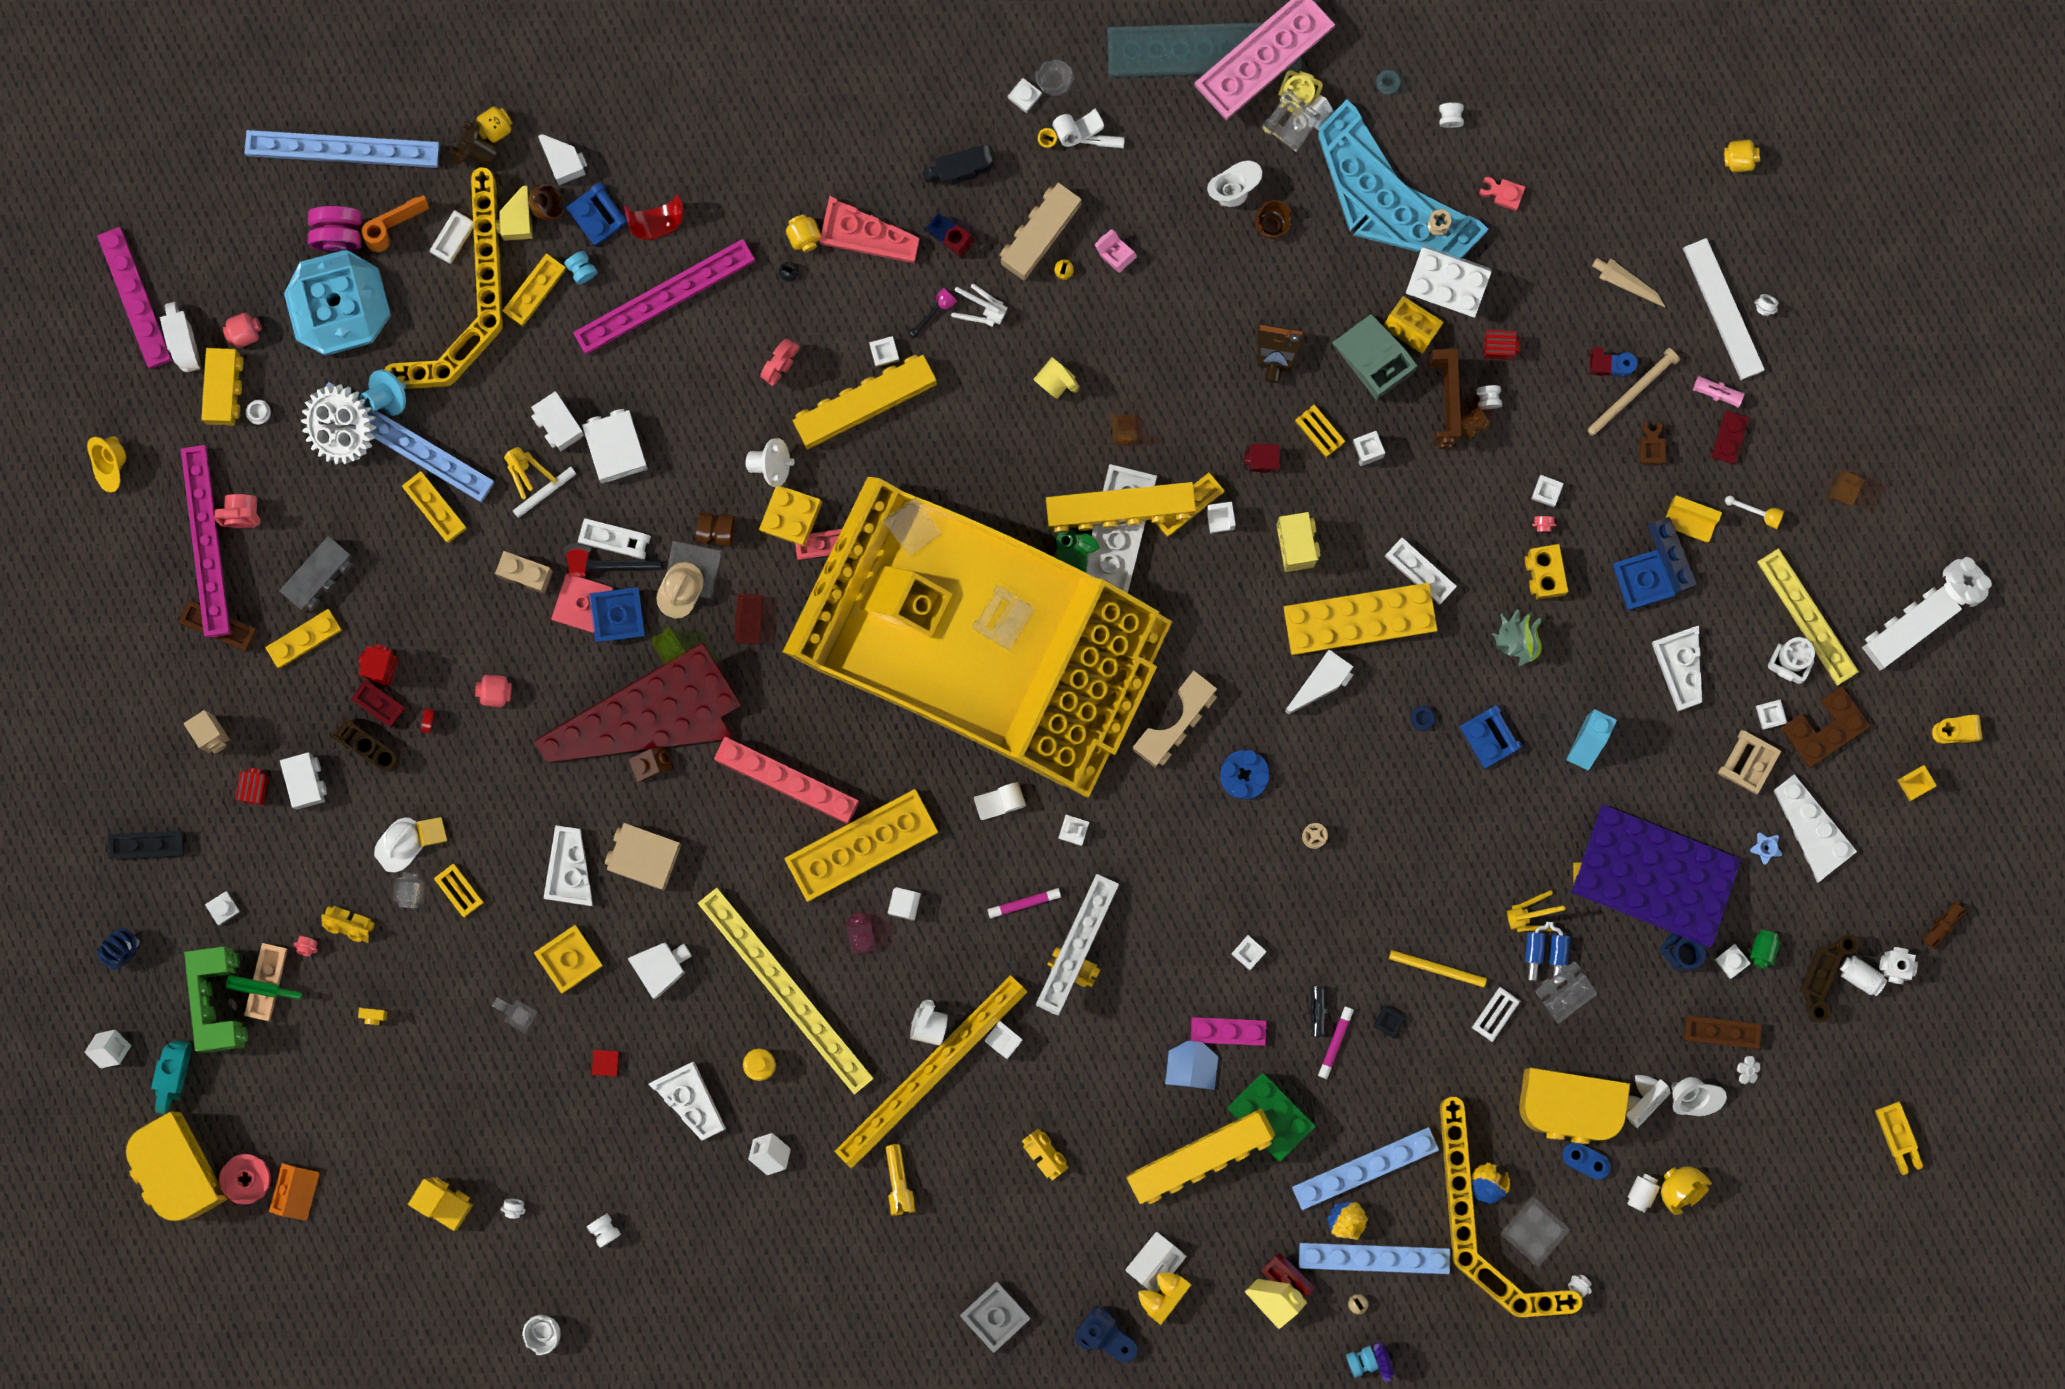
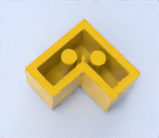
(440, 1203)

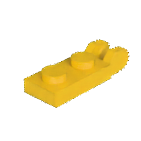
(1898, 1135)

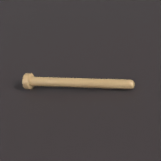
(1670, 357)

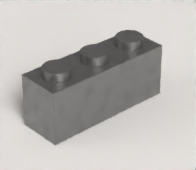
(317, 575)

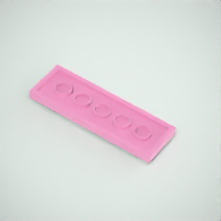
(1263, 56)

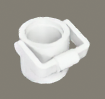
(1793, 657)
(928, 1025)

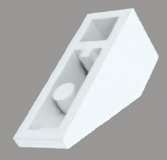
(1326, 678)

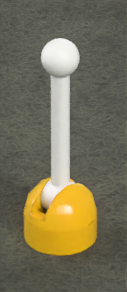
(1772, 516)

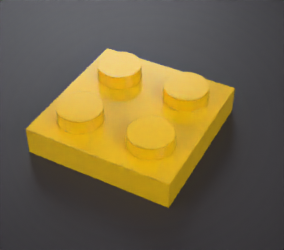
(790, 515)
(568, 959)

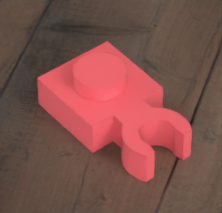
(1507, 193)

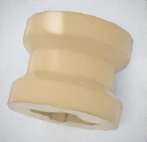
(1317, 832)

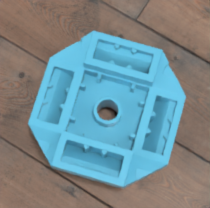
(357, 316)

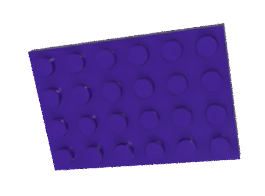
(1656, 875)

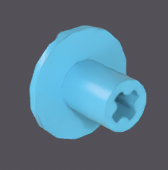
(385, 393)

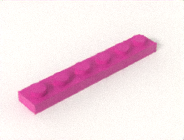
(134, 297)

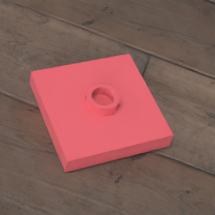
(574, 603)

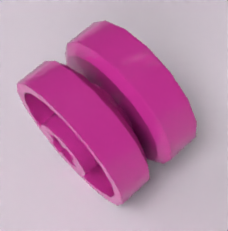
(334, 229)

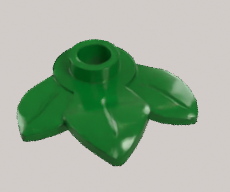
(1076, 551)

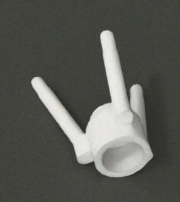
(994, 308)

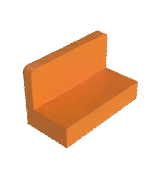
(294, 1192)

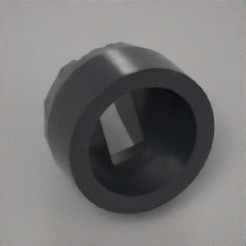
(785, 275)

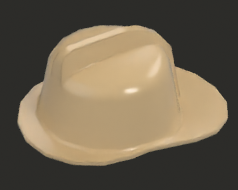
(680, 590)

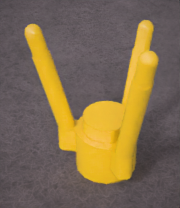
(518, 463)
(1519, 918)

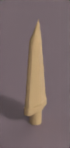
(1621, 277)

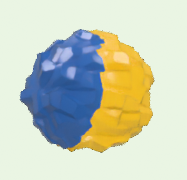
(1488, 1184)
(1347, 1220)

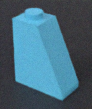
(1591, 739)

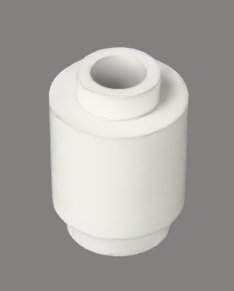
(1643, 1192)

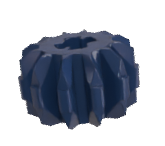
(118, 948)

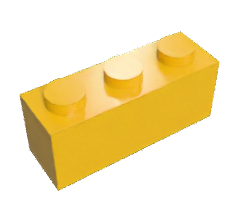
(221, 386)

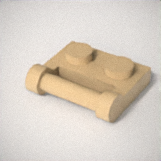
(1757, 765)

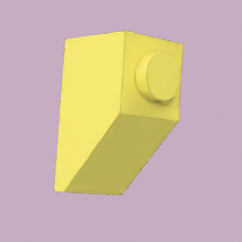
(516, 217)
(1277, 1300)

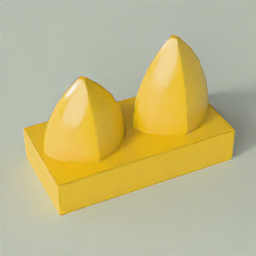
(1161, 1305)

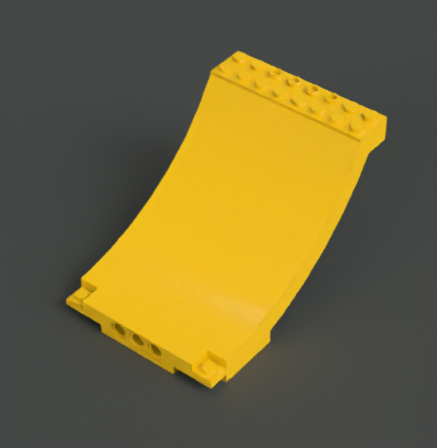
(909, 638)

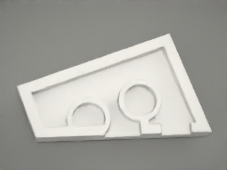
(1681, 666)

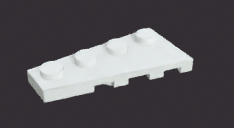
(1817, 834)

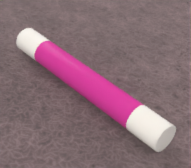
(1024, 903)
(1335, 1042)

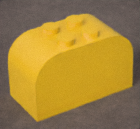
(1572, 1105)
(173, 1169)

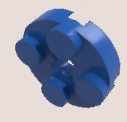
(1248, 761)

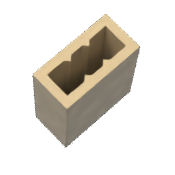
(642, 856)

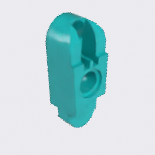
(170, 1074)

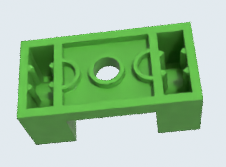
(199, 967)

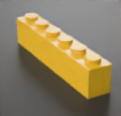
(865, 401)
(1120, 506)
(1201, 1156)

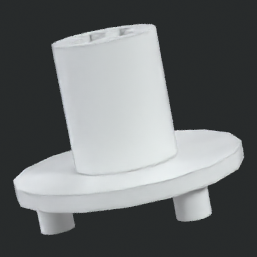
(772, 462)

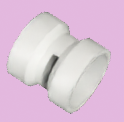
(603, 1230)

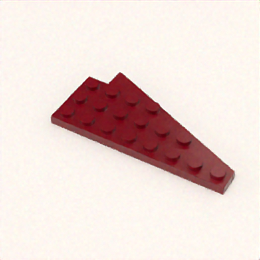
(662, 709)

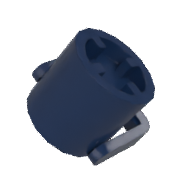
(1683, 954)

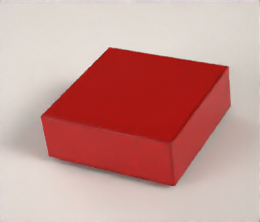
(605, 1063)

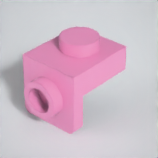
(1115, 251)

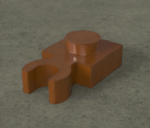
(1651, 448)

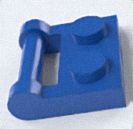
(591, 219)
(1484, 742)

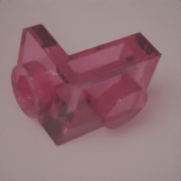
(860, 933)

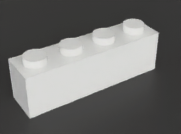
(1911, 628)

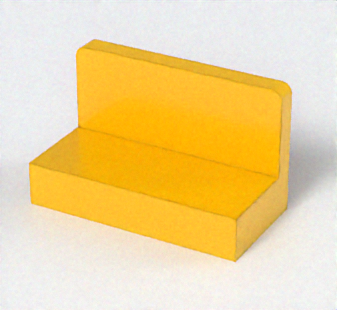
(1693, 518)

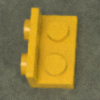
(1412, 324)

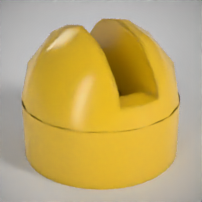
(1044, 142)
(1069, 269)

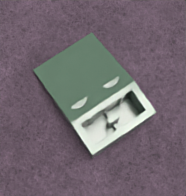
(1375, 356)

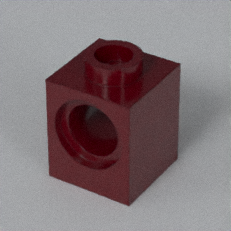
(1263, 458)

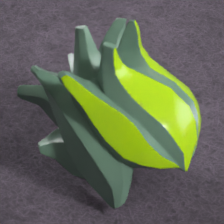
(1519, 637)

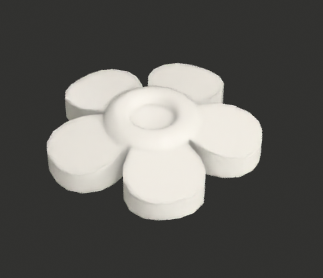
(1748, 1070)

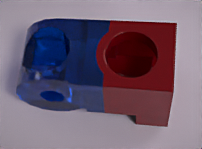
(950, 235)

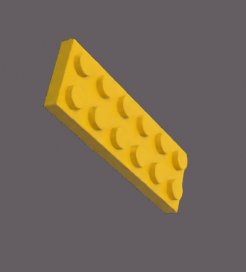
(1360, 618)
(861, 845)

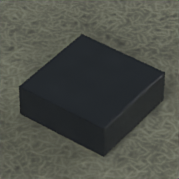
(1389, 1021)

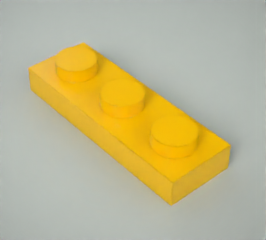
(534, 290)
(1205, 492)
(434, 507)
(303, 638)

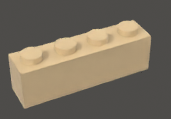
(1041, 231)

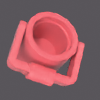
(239, 512)

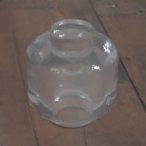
(409, 891)

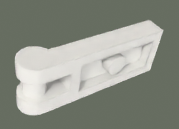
(613, 538)

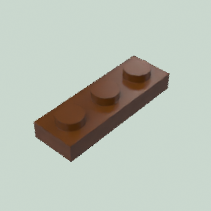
(240, 633)
(1722, 1032)

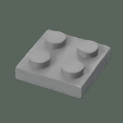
(995, 1317)

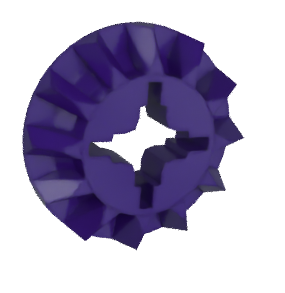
(1384, 1361)

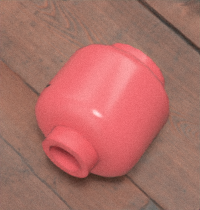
(242, 330)
(493, 690)

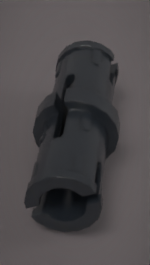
(1318, 1011)

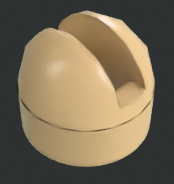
(1353, 1306)

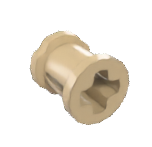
(1443, 228)

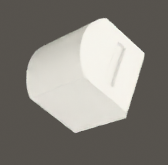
(904, 903)

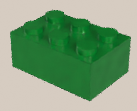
(1284, 1117)

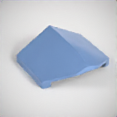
(1192, 1066)

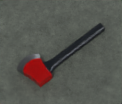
(580, 564)

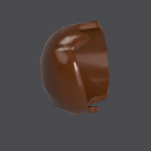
(545, 202)
(1270, 214)

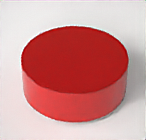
(427, 720)

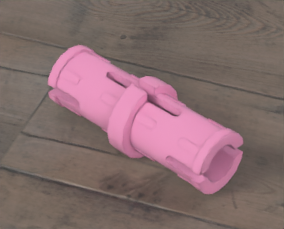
(1718, 391)

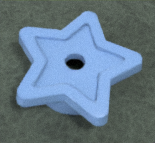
(1771, 842)

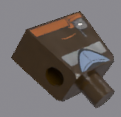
(1277, 349)

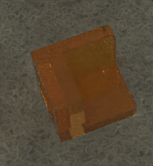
(1123, 429)
(1845, 488)

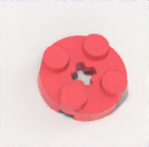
(780, 361)
(256, 1170)

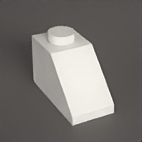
(563, 159)

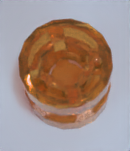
(1474, 422)

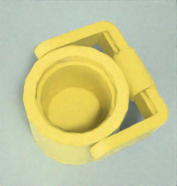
(1302, 86)
(1056, 378)

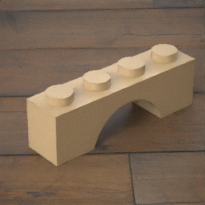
(1155, 744)

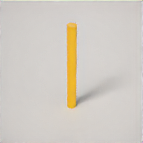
(1437, 968)

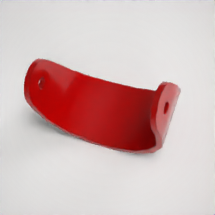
(657, 221)

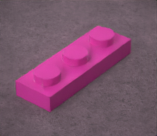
(1228, 1031)

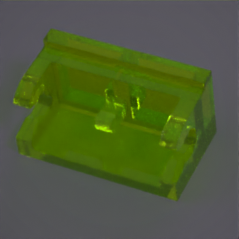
(667, 645)

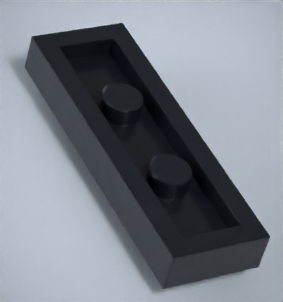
(145, 845)

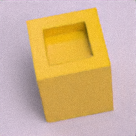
(1917, 782)

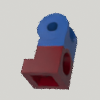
(1611, 365)

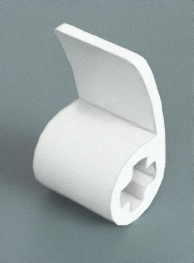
(1073, 132)
(999, 802)

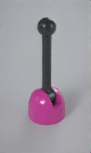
(944, 301)

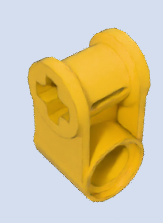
(1962, 730)

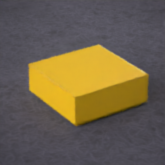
(431, 832)

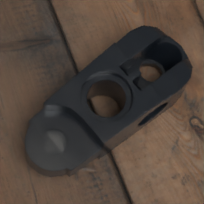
(961, 165)

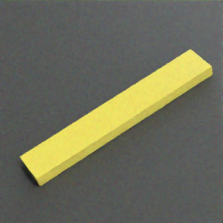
(1808, 616)

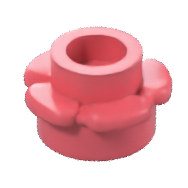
(1544, 523)
(306, 946)

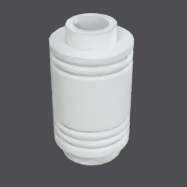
(1862, 975)

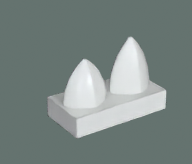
(1653, 1094)

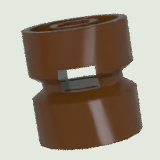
(715, 529)

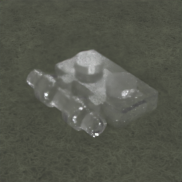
(1570, 997)

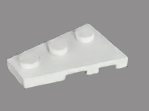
(567, 869)
(689, 1097)

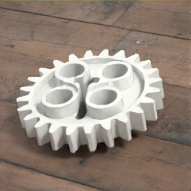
(338, 403)

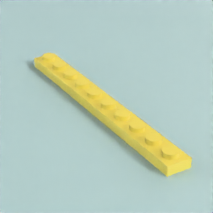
(785, 991)

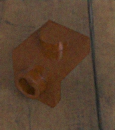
(650, 763)

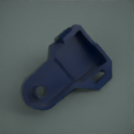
(1101, 1332)

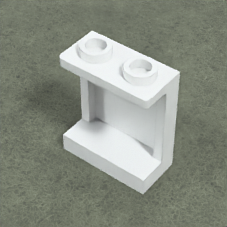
(614, 446)

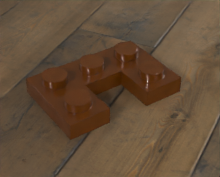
(1846, 725)

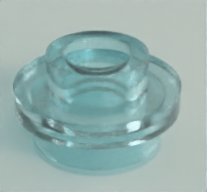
(1388, 74)

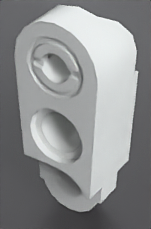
(180, 338)

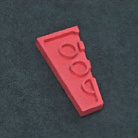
(858, 232)

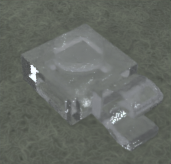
(518, 1015)

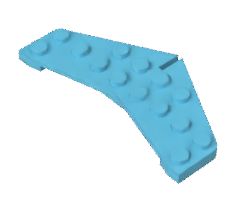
(1371, 189)

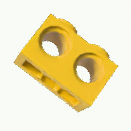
(1553, 572)

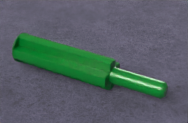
(260, 988)

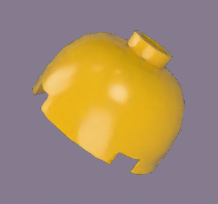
(1683, 1187)

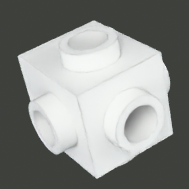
(1889, 966)

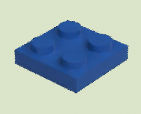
(1643, 580)
(616, 614)

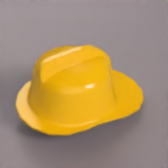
(106, 459)

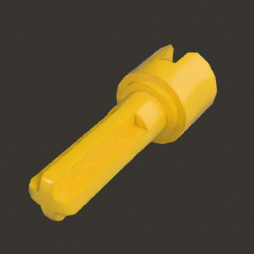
(901, 1198)

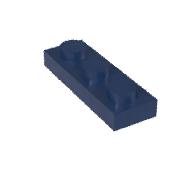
(1672, 554)

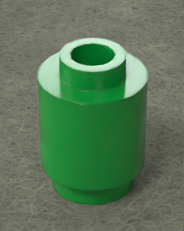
(1765, 949)

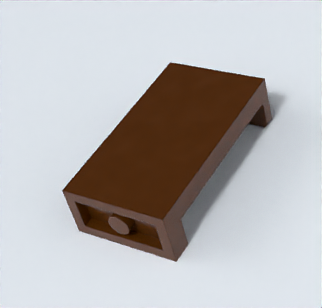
(1448, 361)

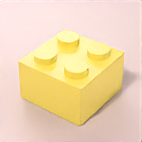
(1297, 541)

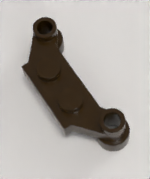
(1822, 973)

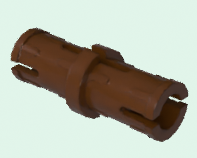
(1944, 925)

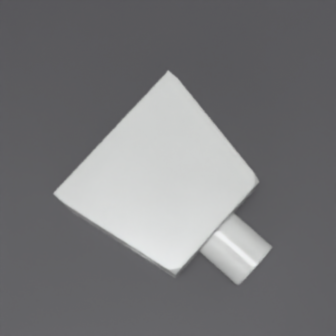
(660, 967)

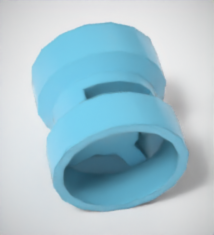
(580, 267)
(1367, 1359)

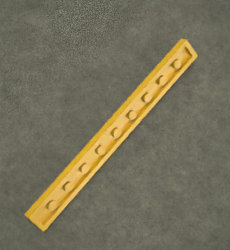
(930, 1072)

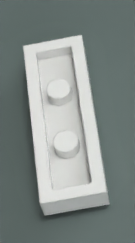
(1420, 570)

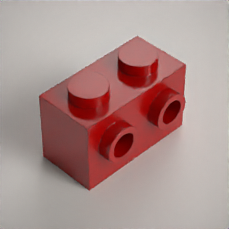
(378, 664)

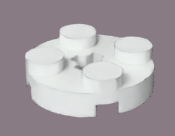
(1968, 571)

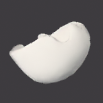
(541, 1334)

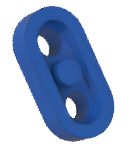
(1586, 1161)

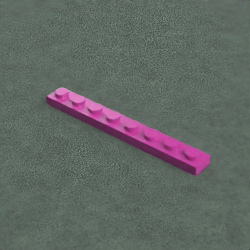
(664, 296)
(205, 541)

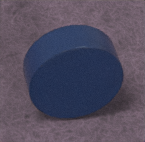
(1422, 718)

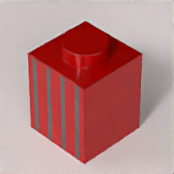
(1501, 345)
(252, 787)

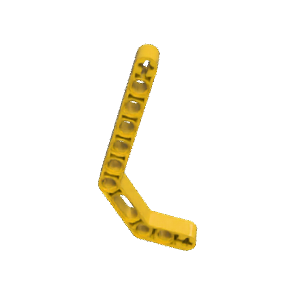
(483, 287)
(1467, 1220)

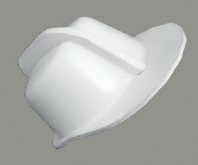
(1234, 184)
(398, 845)
(1697, 1098)

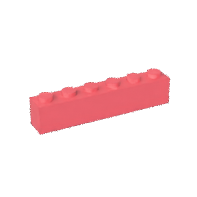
(786, 780)

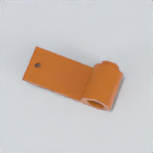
(375, 230)

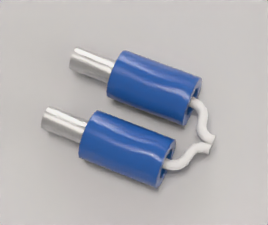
(1535, 950)

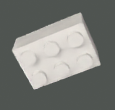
(1448, 281)

